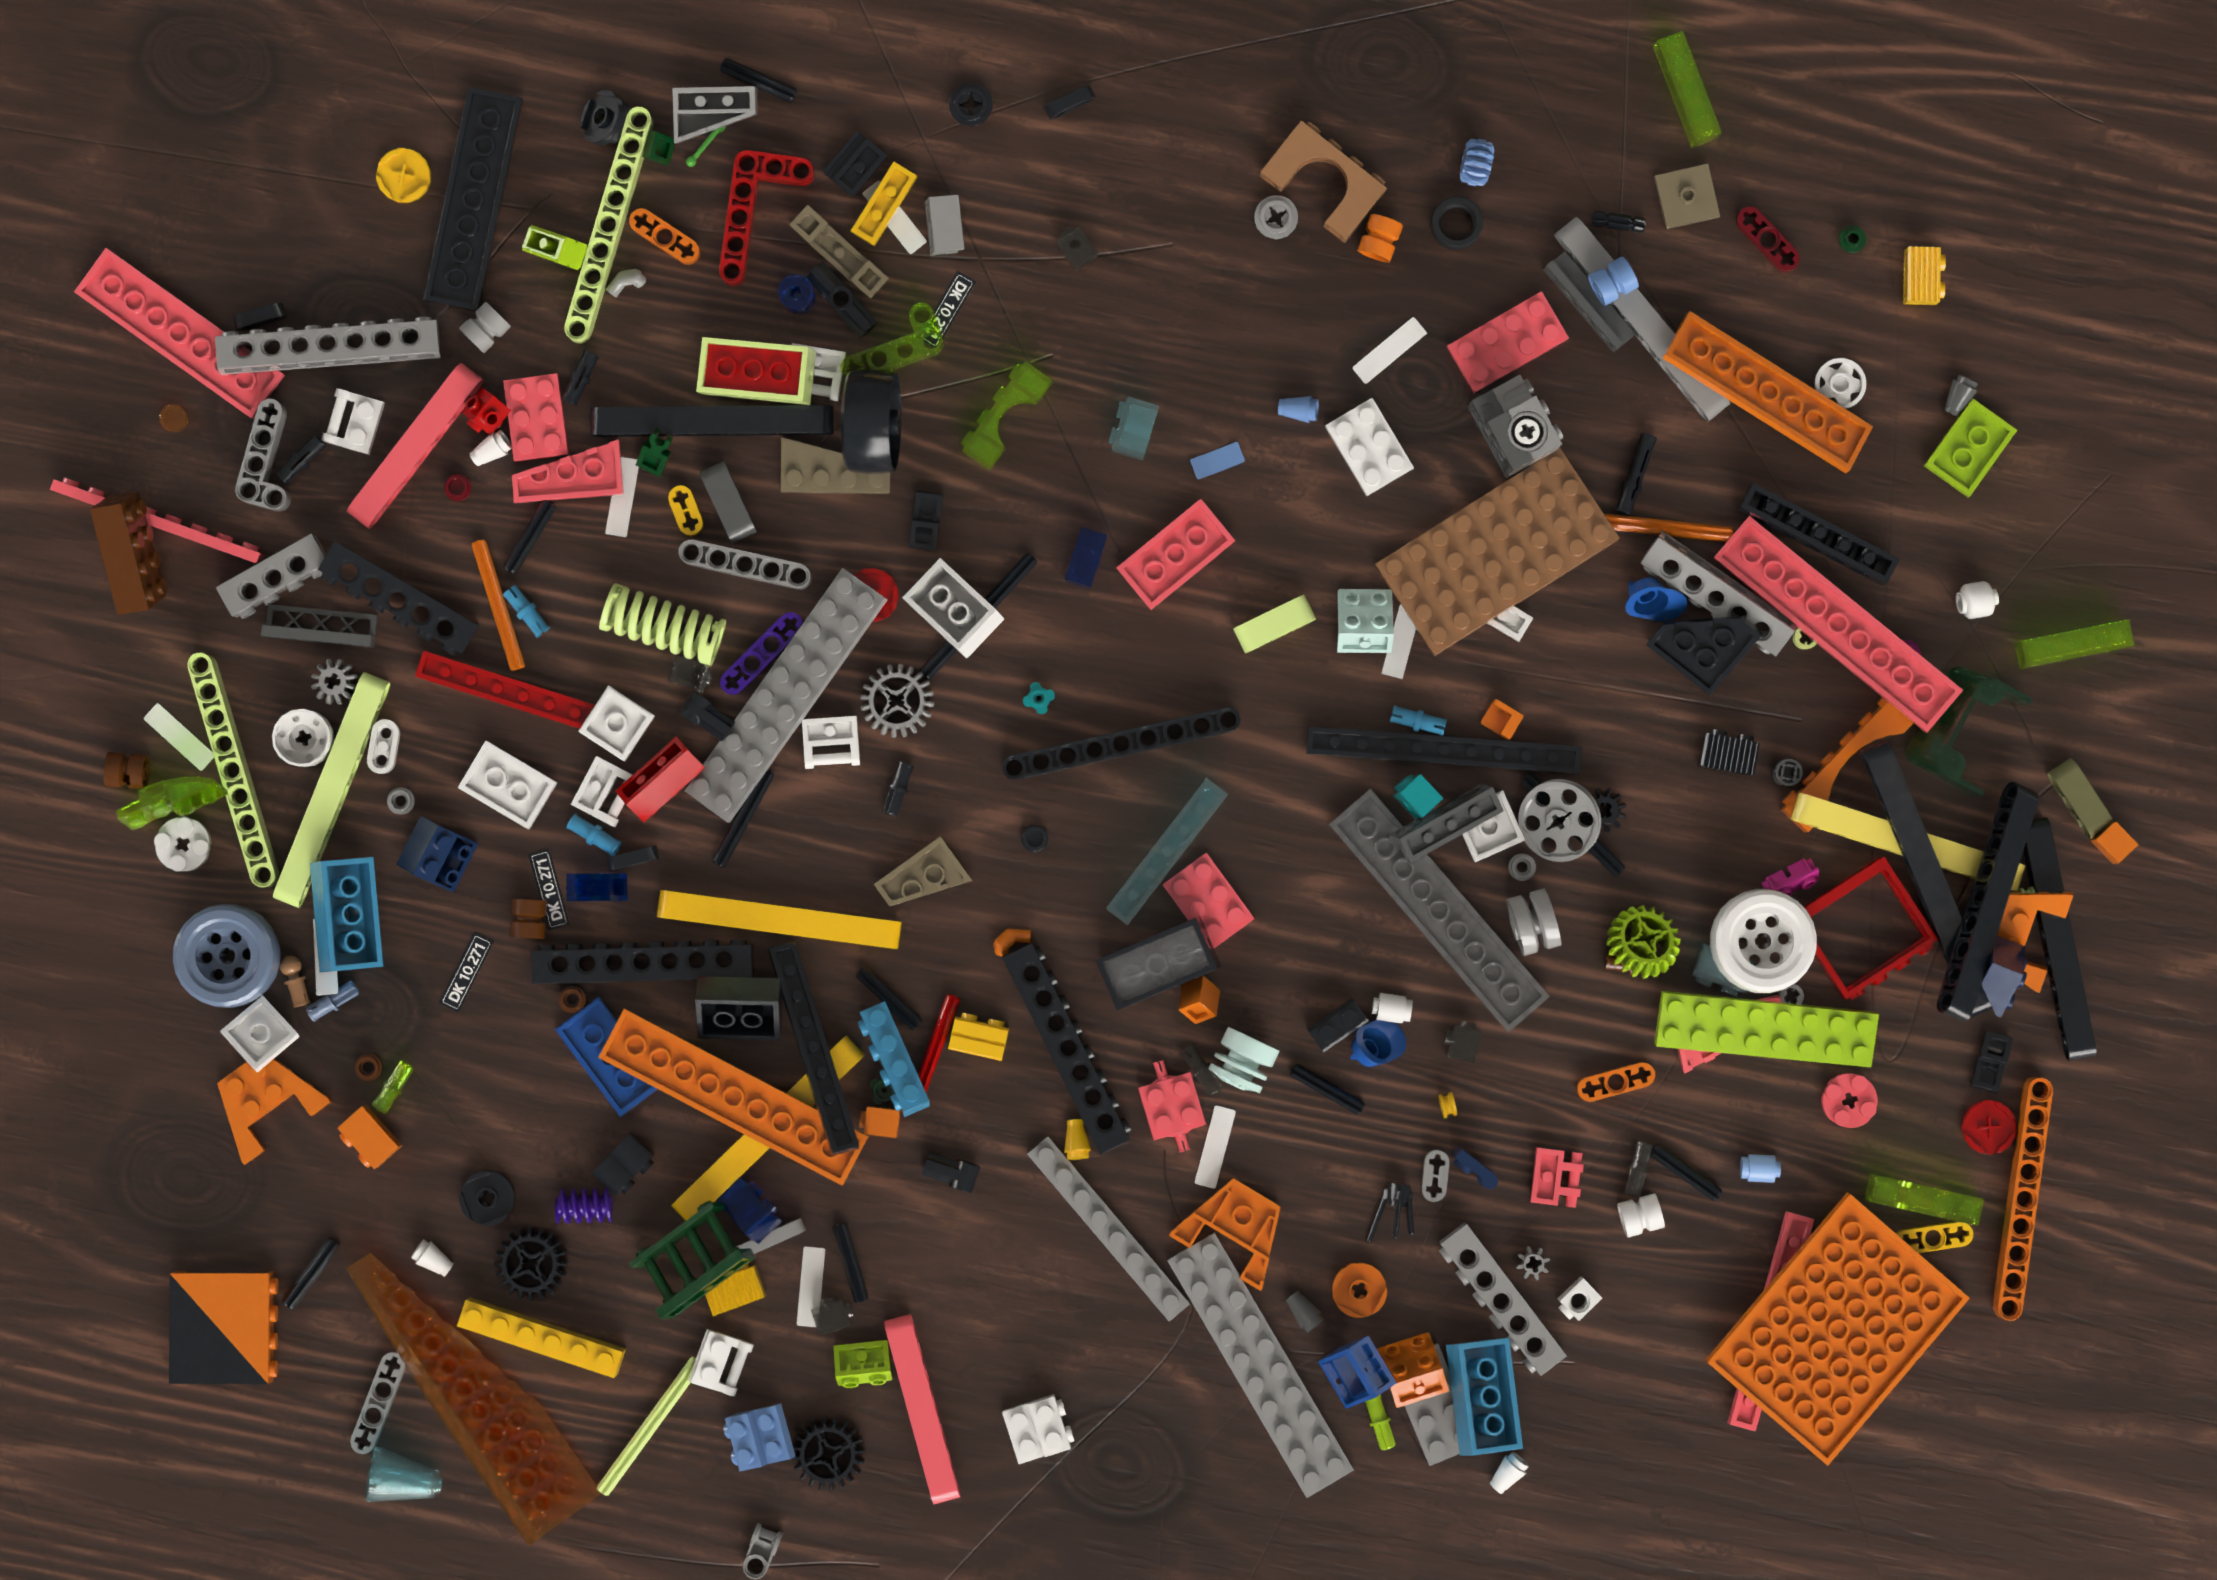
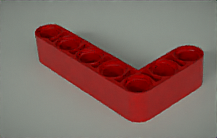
(747, 205)

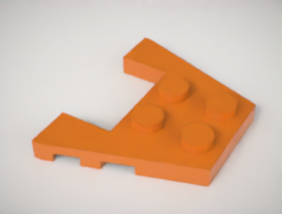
(2019, 919)
(254, 1094)
(1240, 1216)

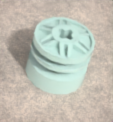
(1243, 1060)

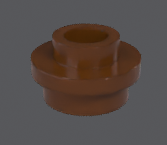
(563, 999)
(362, 1073)

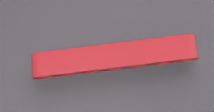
(414, 446)
(922, 1409)

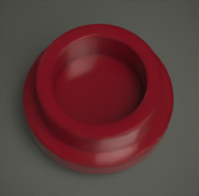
(457, 487)

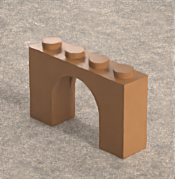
(1307, 146)

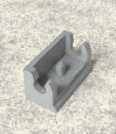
(944, 224)

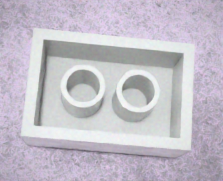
(953, 608)

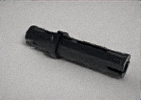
(1635, 475)

